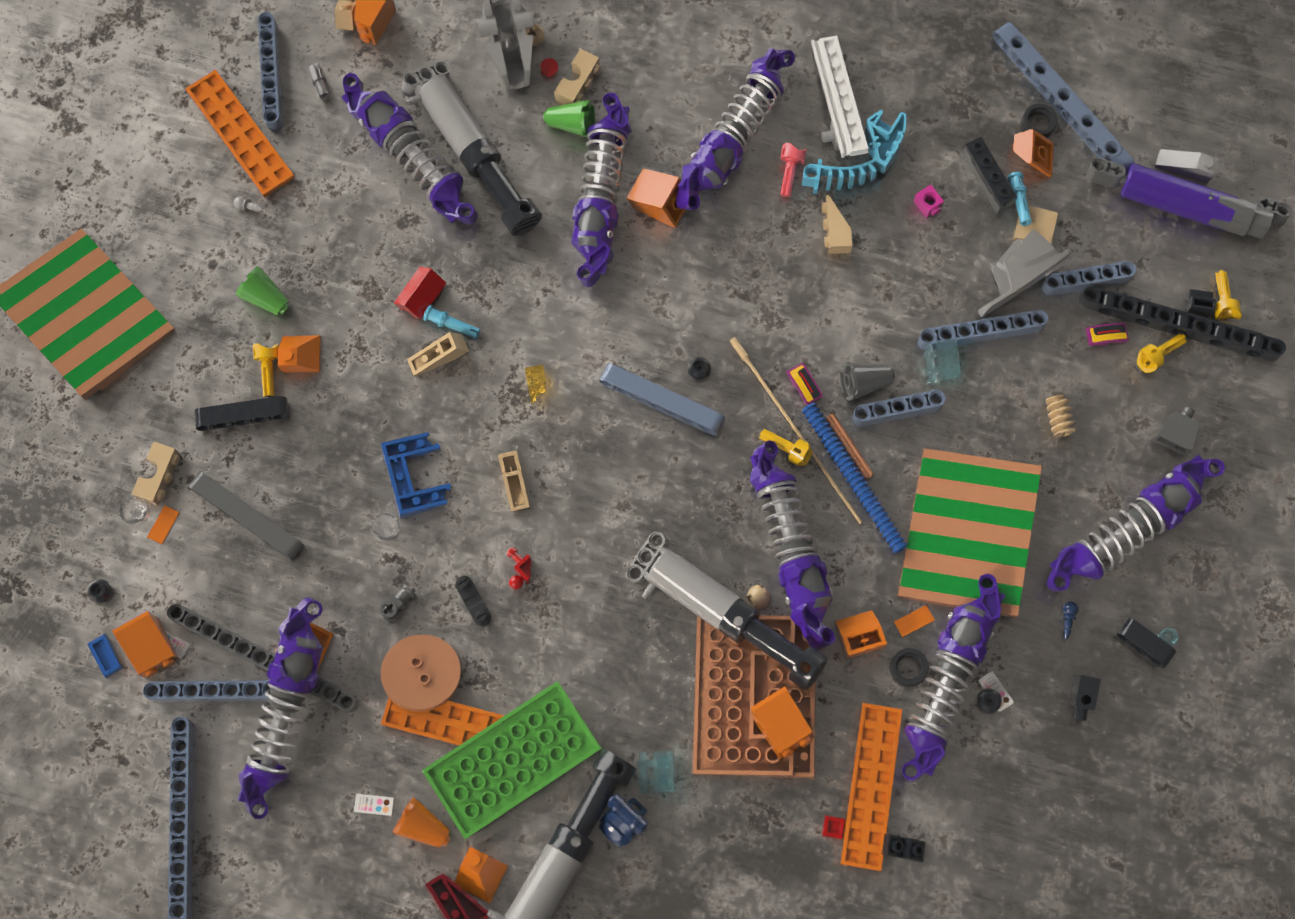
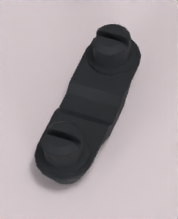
(473, 601)

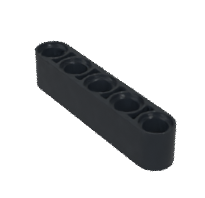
(241, 413)

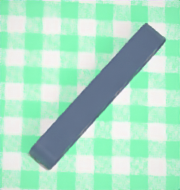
(272, 78)
(989, 325)
(662, 399)
(203, 692)

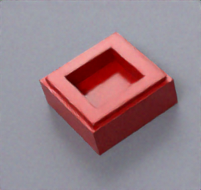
(833, 827)

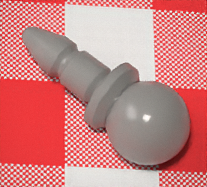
(244, 204)

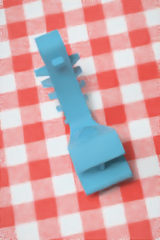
(883, 146)

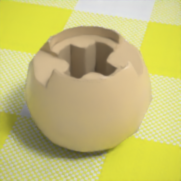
(538, 32)
(759, 596)

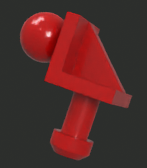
(522, 568)

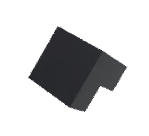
(1200, 303)

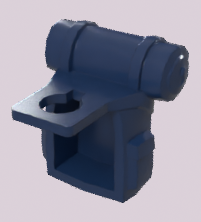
(622, 820)

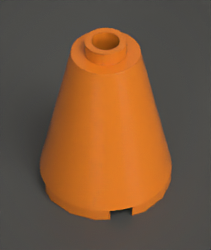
(421, 825)

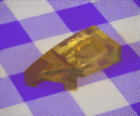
(535, 381)

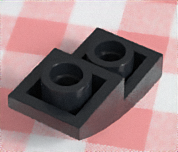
(903, 848)

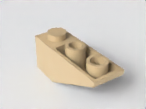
(345, 14)
(838, 231)

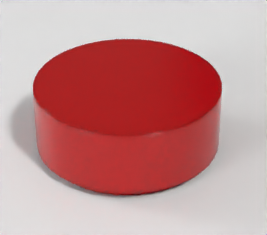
(549, 67)

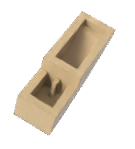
(513, 480)

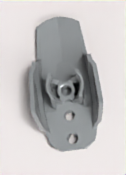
(1024, 266)

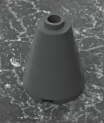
(864, 378)

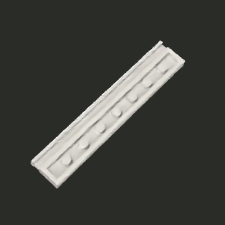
(839, 97)

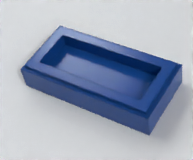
(105, 655)

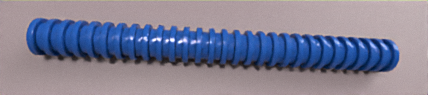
(854, 477)

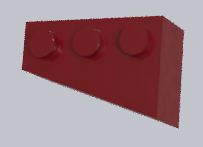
(453, 901)

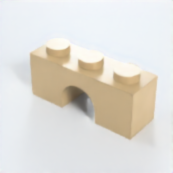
(586, 67)
(154, 488)

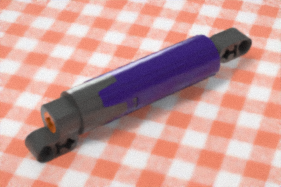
(1191, 199)

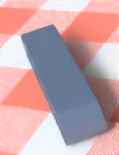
(1094, 272)
(905, 402)

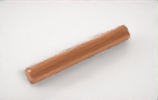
(850, 446)

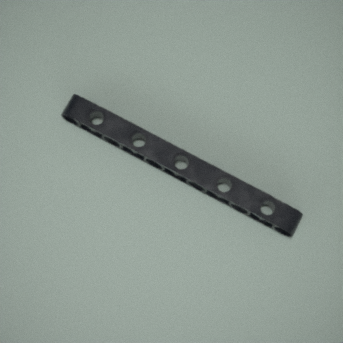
(1182, 322)

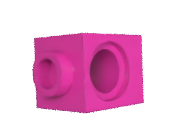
(929, 194)

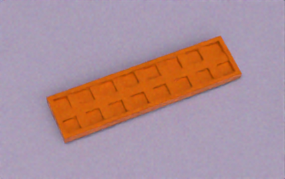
(240, 133)
(448, 723)
(871, 787)

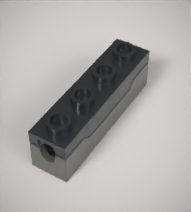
(989, 175)

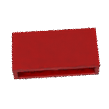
(420, 292)

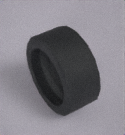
(1044, 110)
(894, 667)

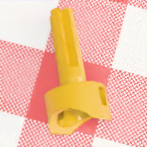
(1226, 307)
(1155, 355)
(266, 356)
(795, 456)

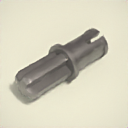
(319, 81)

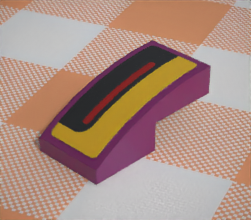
(1108, 333)
(804, 383)

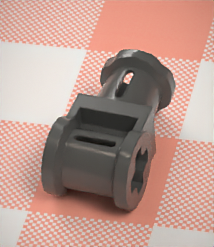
(396, 603)

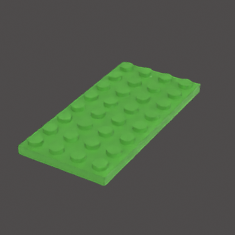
(511, 760)

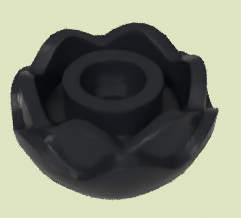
(696, 373)
(103, 595)
(984, 705)

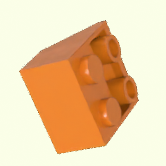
(860, 634)

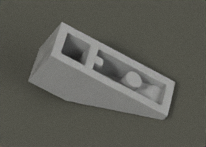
(1188, 164)

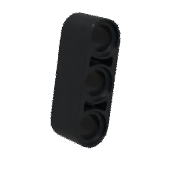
(1146, 643)

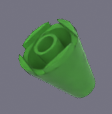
(571, 117)
(262, 292)

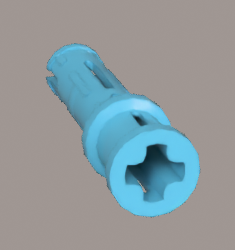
(1020, 190)
(443, 319)

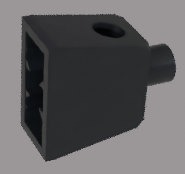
(1086, 687)

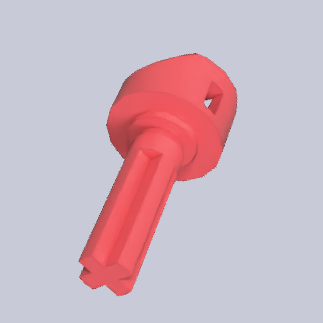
(792, 157)

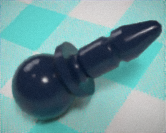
(1070, 610)

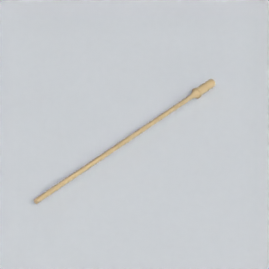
(745, 357)

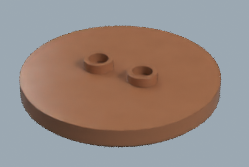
(420, 673)

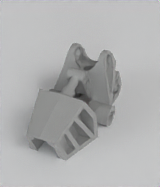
(512, 60)

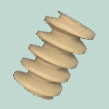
(1059, 416)

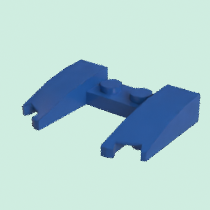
(395, 457)

